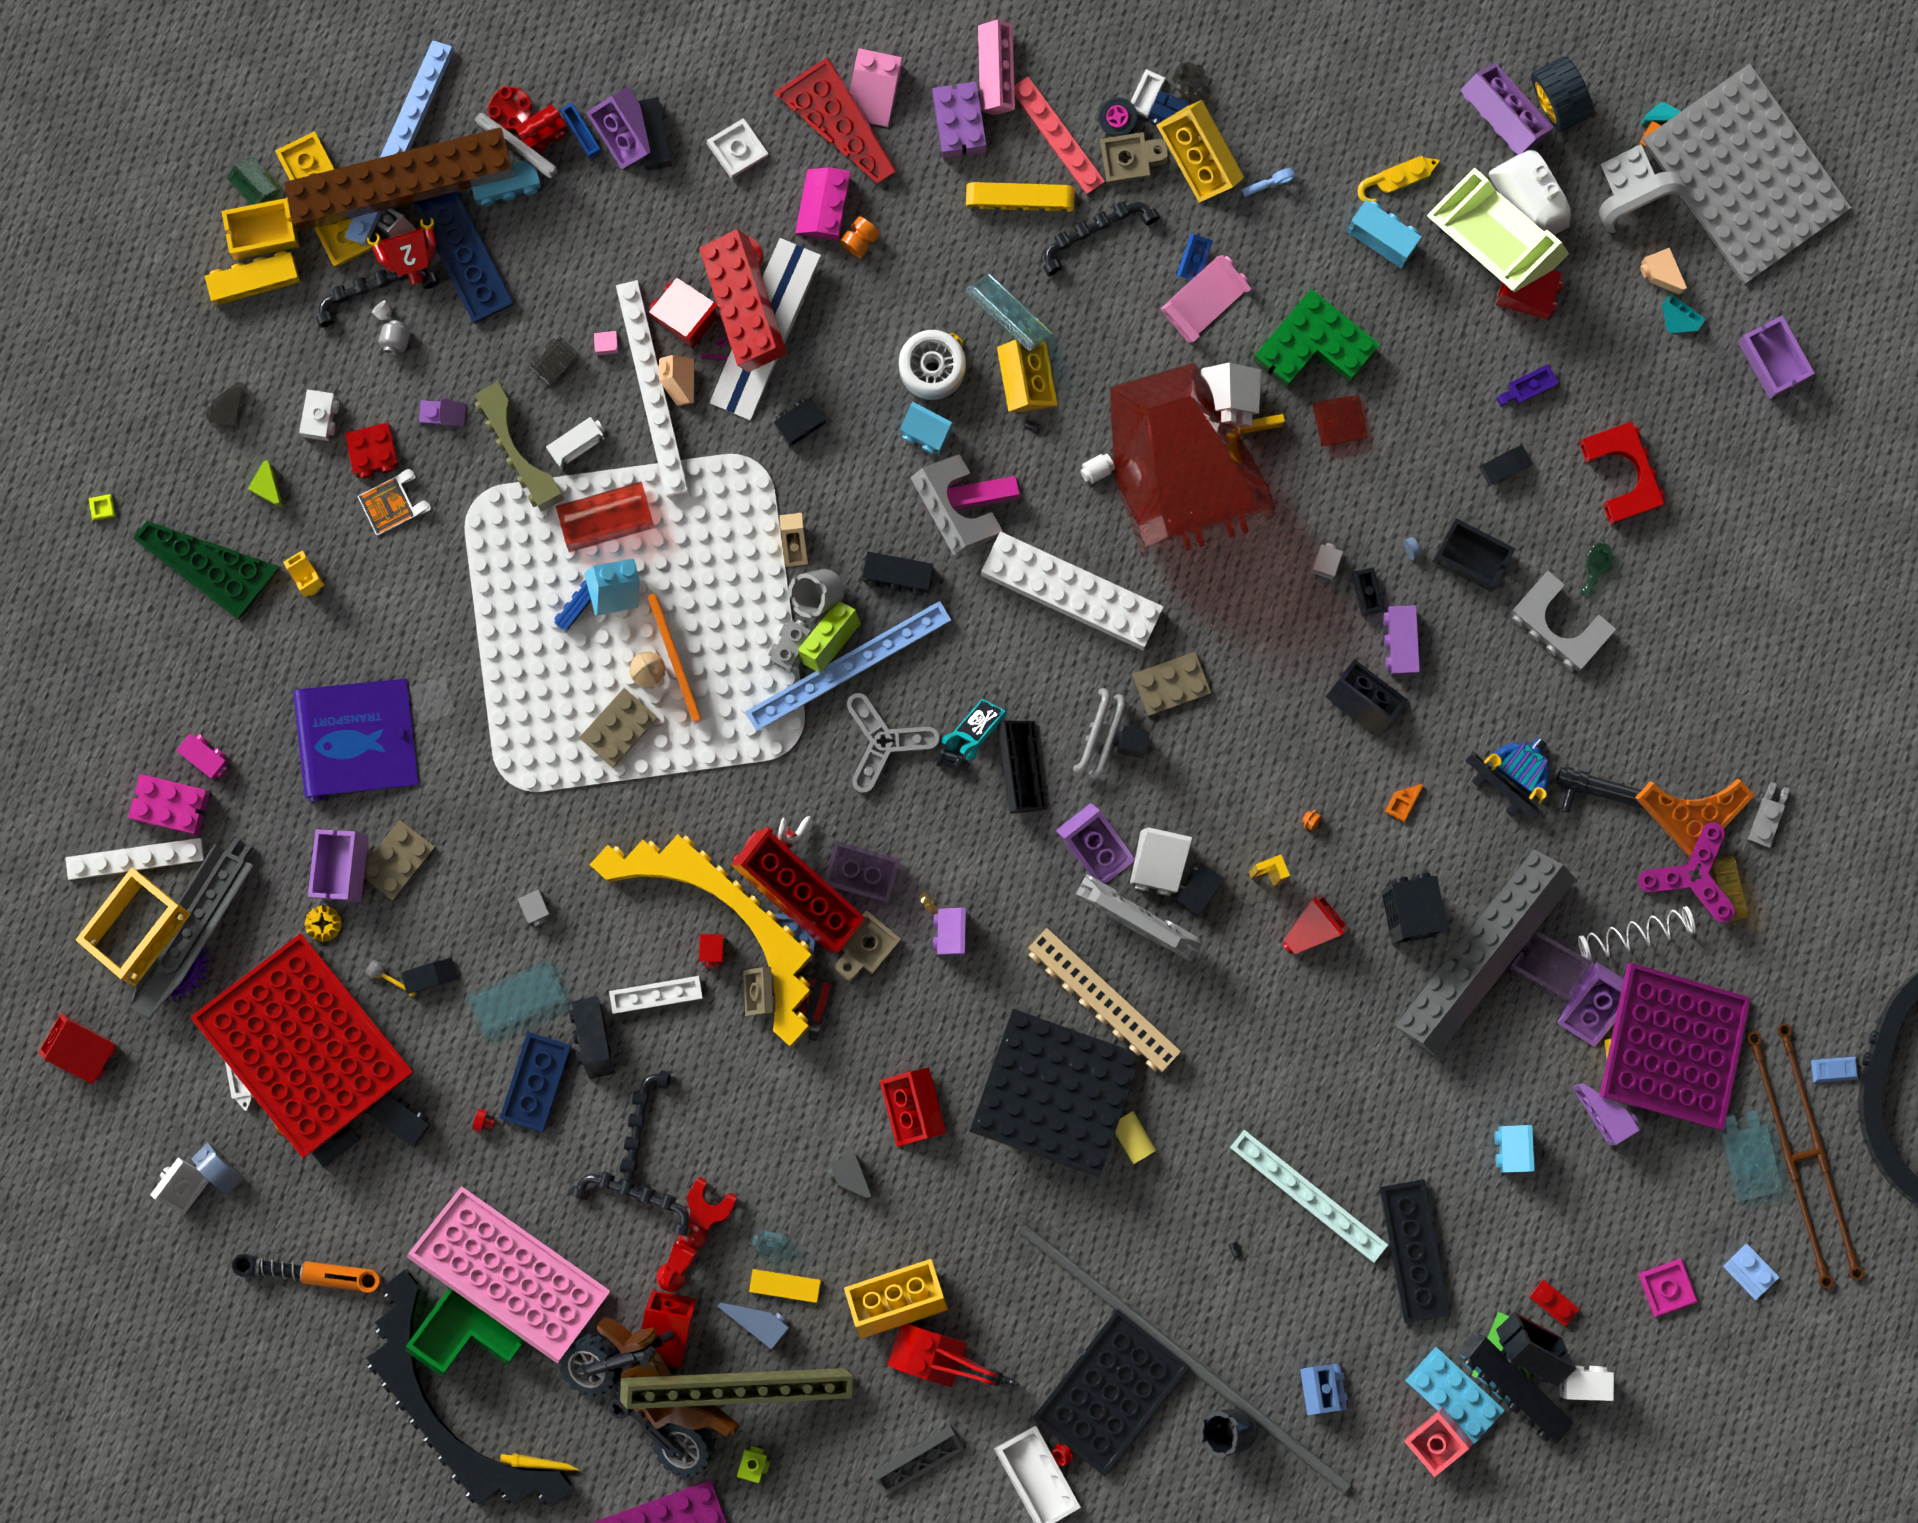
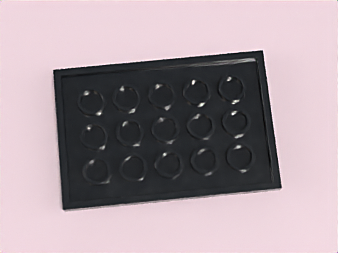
(1110, 1392)

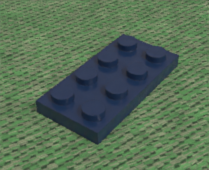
(535, 1082)

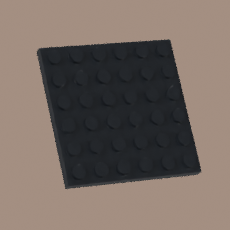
(1055, 1093)

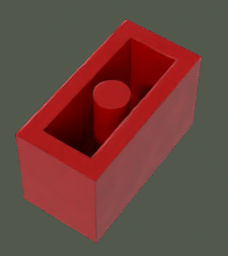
(712, 950)

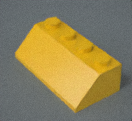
(1200, 151)

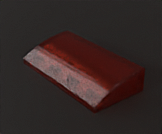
(605, 517)

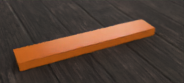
(674, 657)

